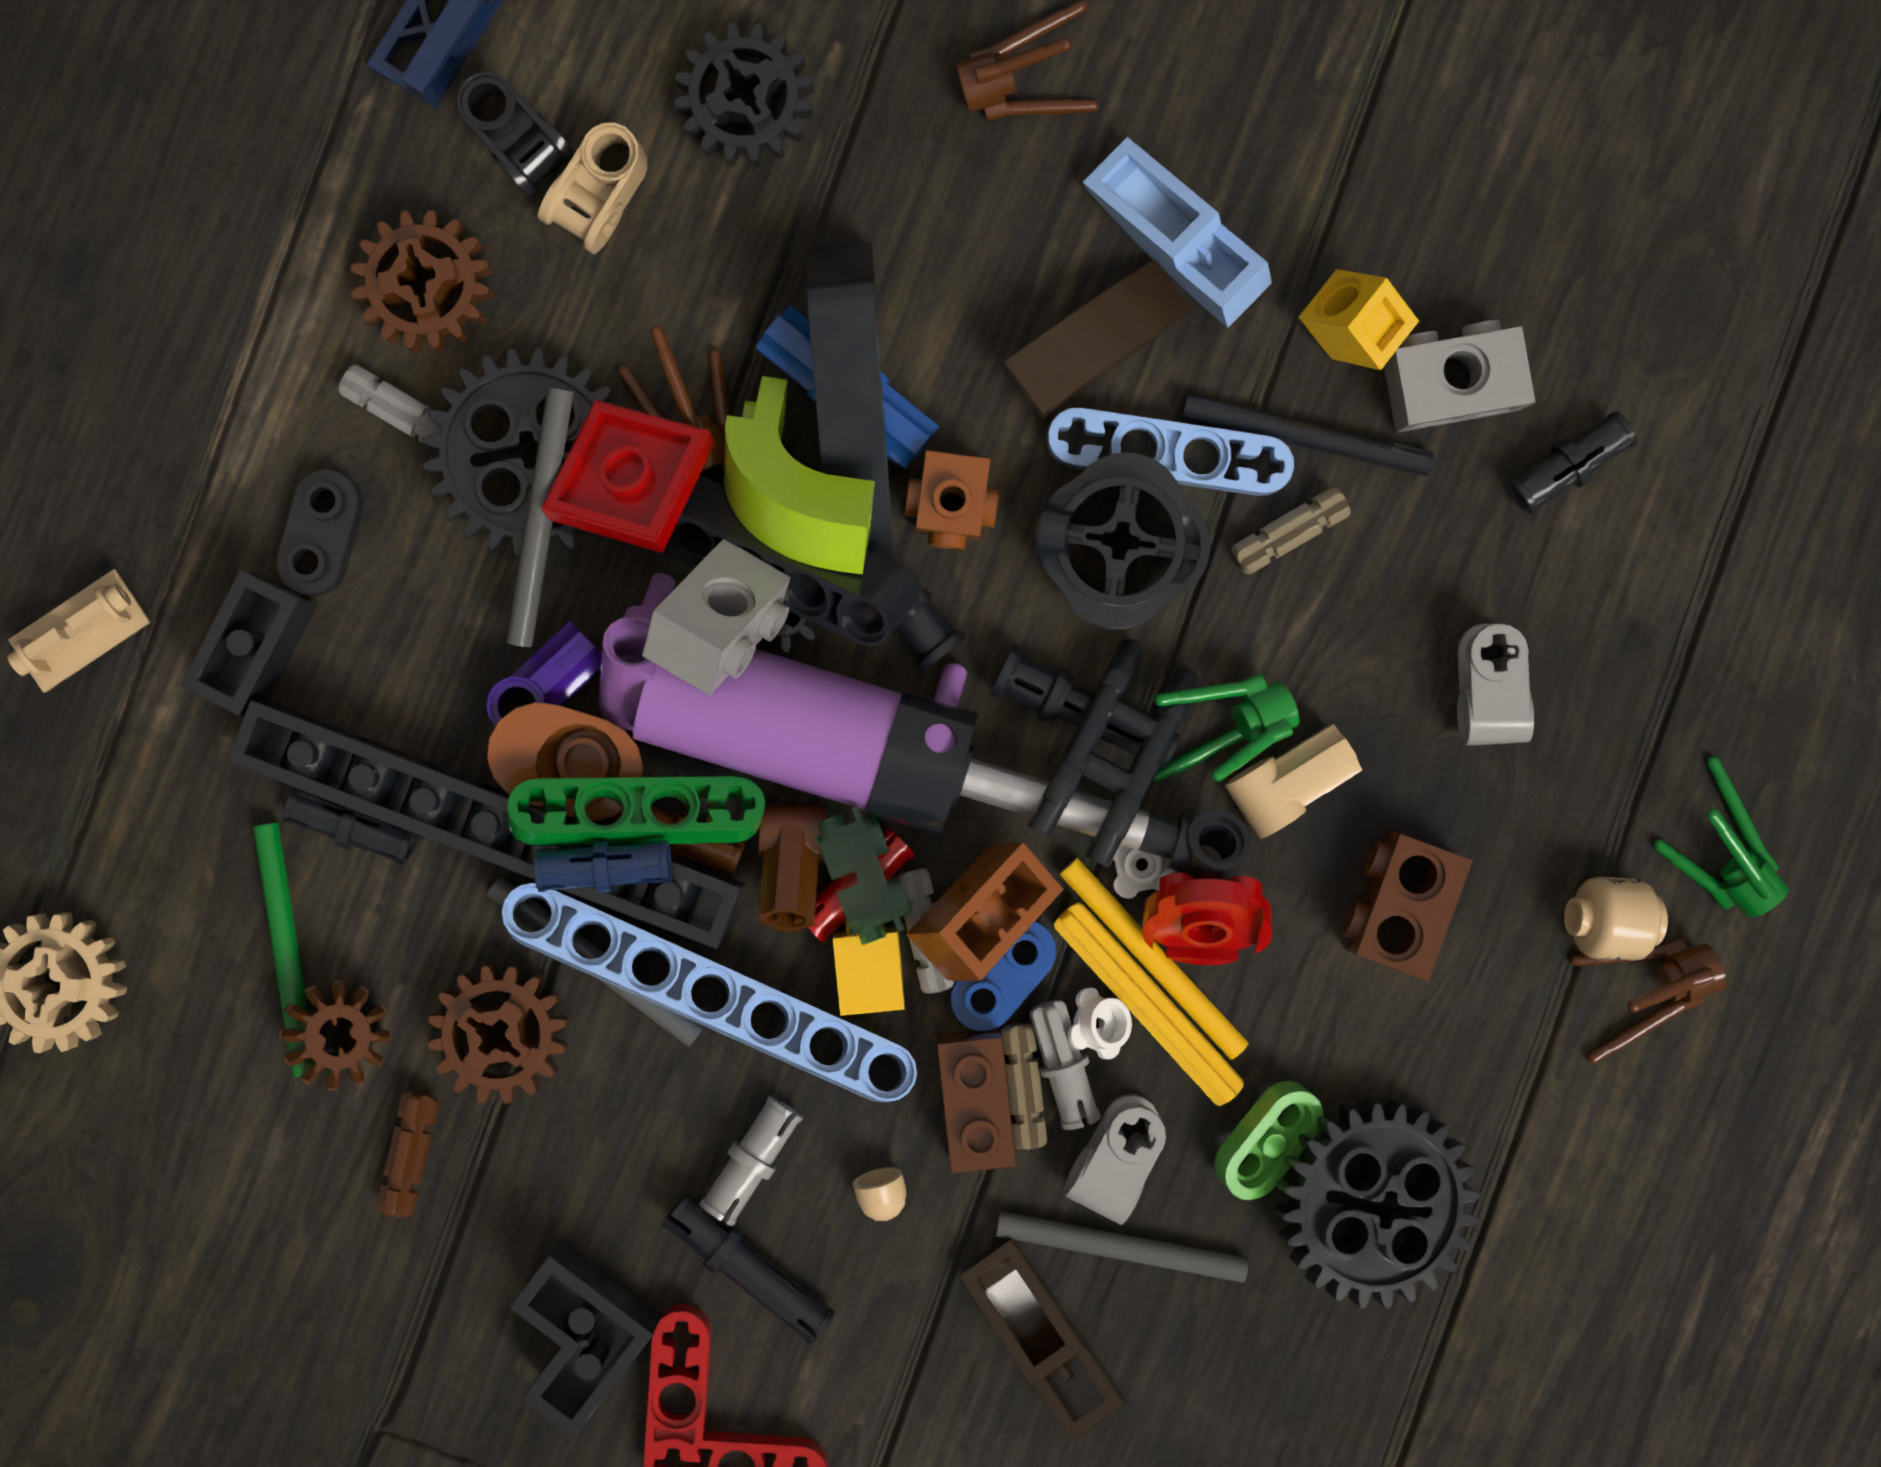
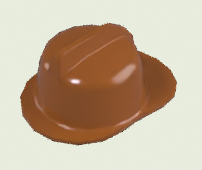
(561, 743)

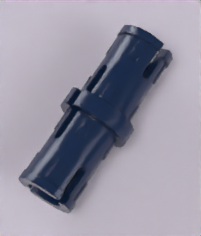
(602, 866)

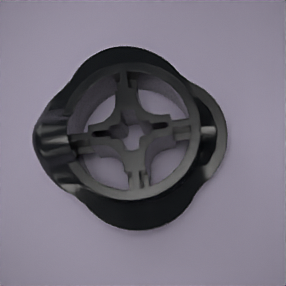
(1055, 530)

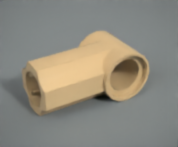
(1280, 787)

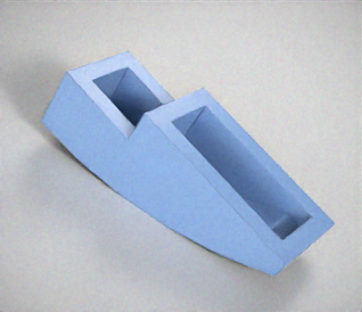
(1179, 232)

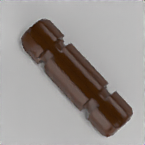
(407, 1154)

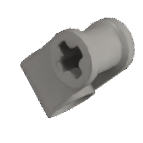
(1494, 694)
(1114, 1169)

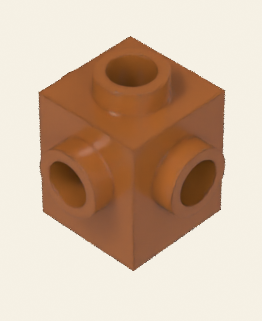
(958, 476)

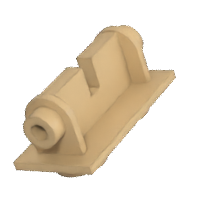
(77, 632)

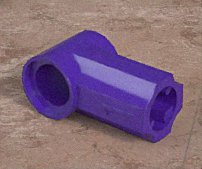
(551, 673)

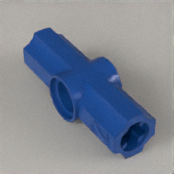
(789, 349)

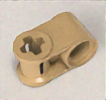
(592, 190)

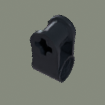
(519, 139)

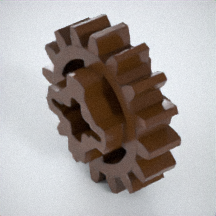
(395, 285)
(475, 1018)

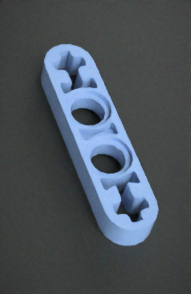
(1170, 444)

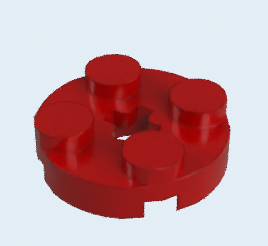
(1207, 918)

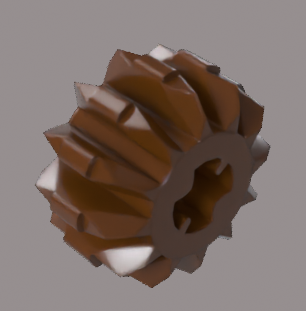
(312, 1043)

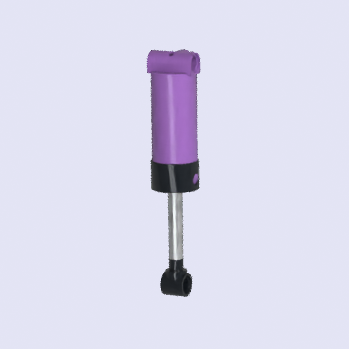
(862, 744)

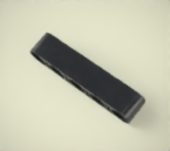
(848, 603)

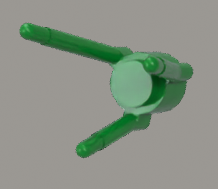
(1263, 714)
(1750, 875)

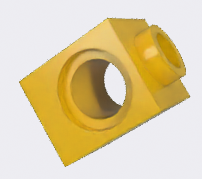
(1359, 319)
(868, 974)

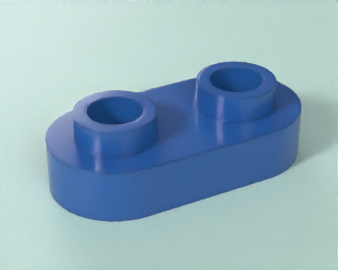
(1008, 981)

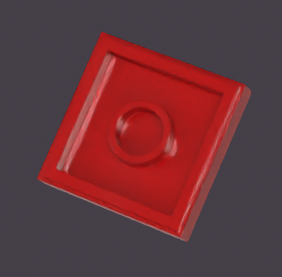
(628, 475)

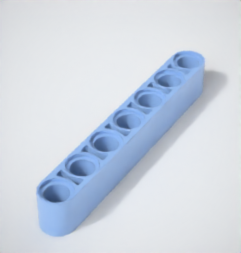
(743, 994)

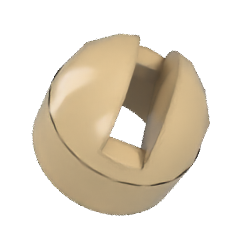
(881, 1193)

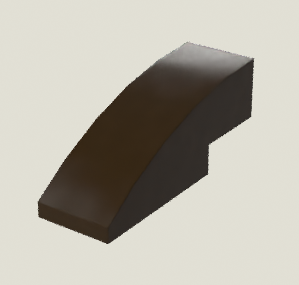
(1095, 339)
(1043, 1340)

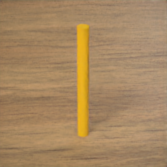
(1154, 959)

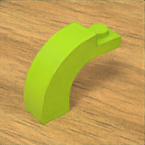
(786, 504)

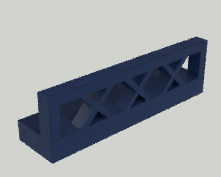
(442, 53)

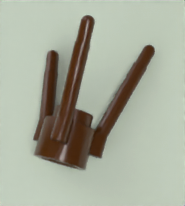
(989, 77)
(681, 395)
(1683, 979)

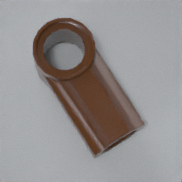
(789, 865)

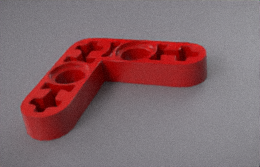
(688, 1430)

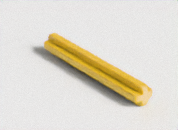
(1148, 1004)

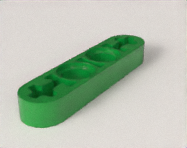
(635, 798)

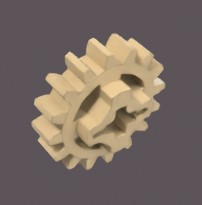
(59, 955)

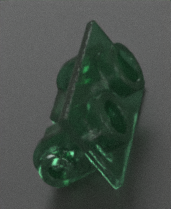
(857, 850)

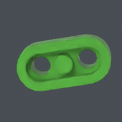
(1267, 1140)

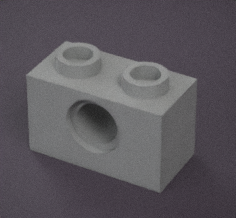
(1496, 367)
(717, 617)

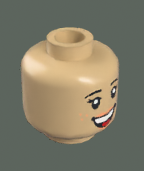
(1616, 918)

